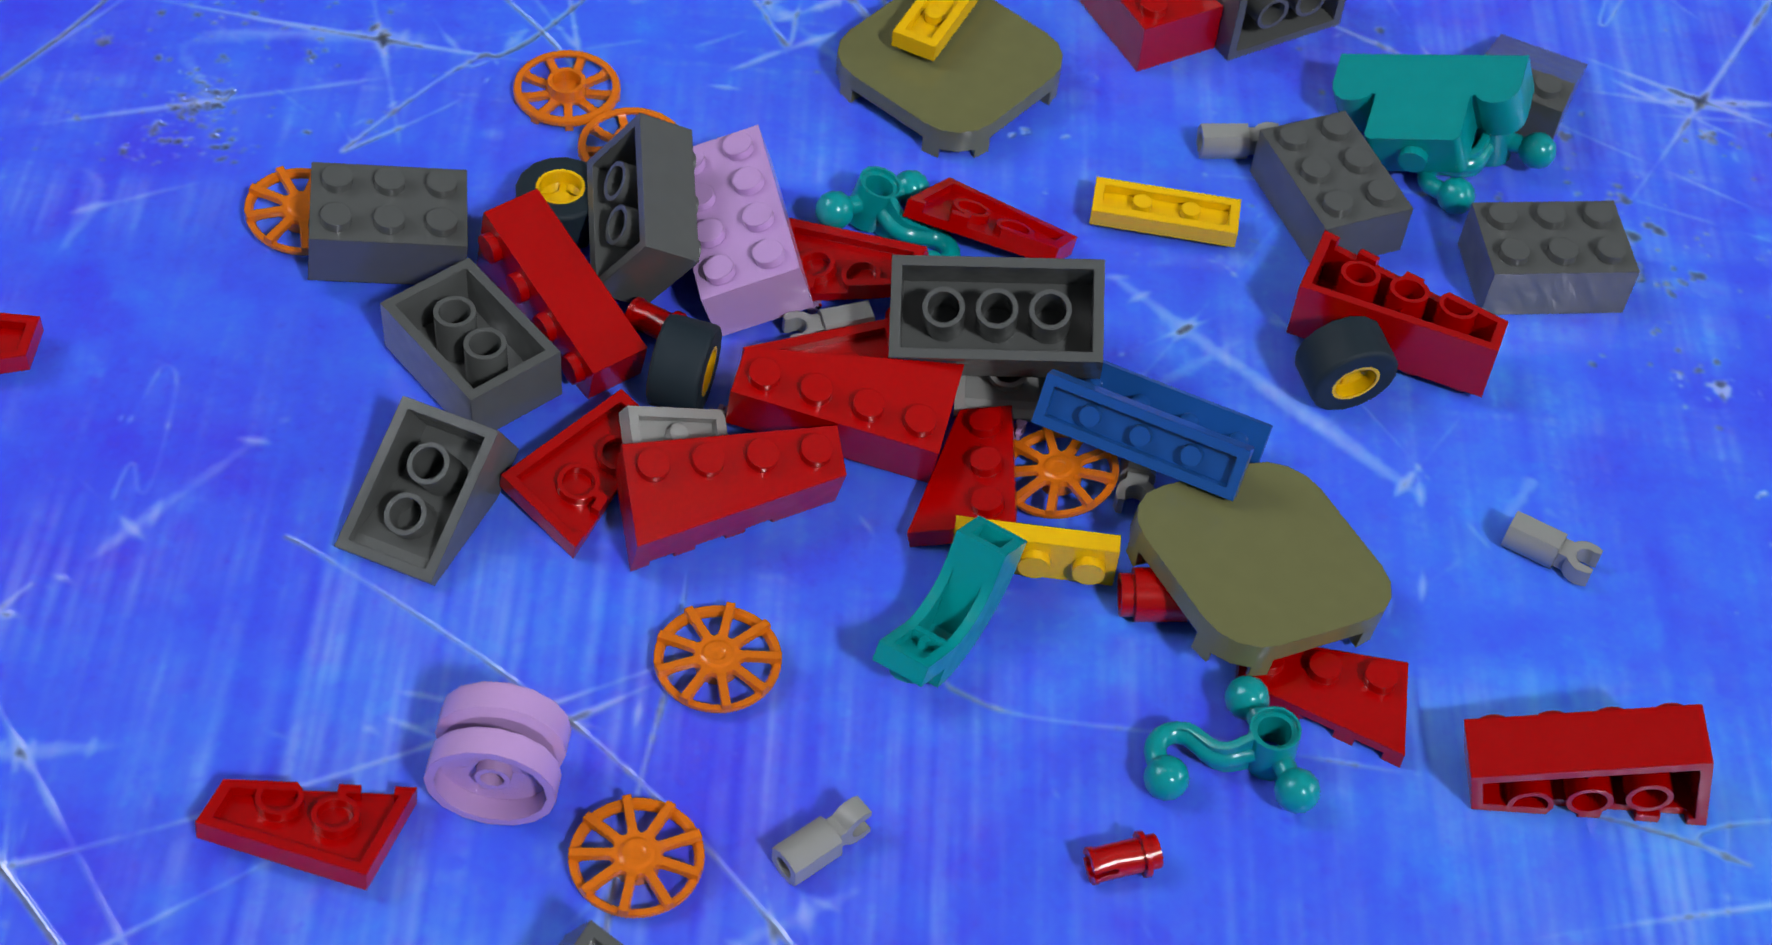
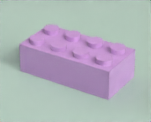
(748, 249)

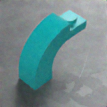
(956, 607)

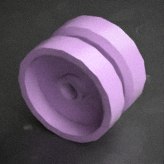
(498, 753)

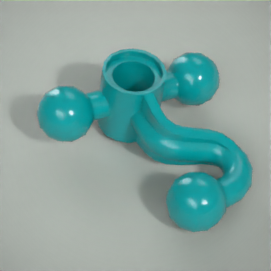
(1457, 194)
(877, 209)
(1246, 699)

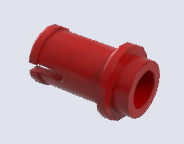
(647, 317)
(1123, 858)

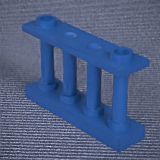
(1154, 426)

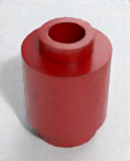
(1145, 598)

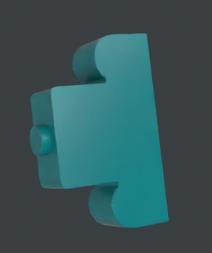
(1427, 107)

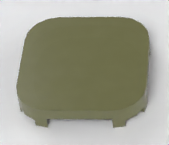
(971, 90)
(1260, 570)

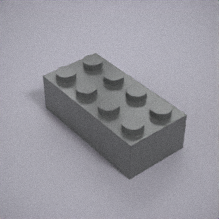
(999, 314)

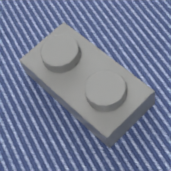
(669, 423)

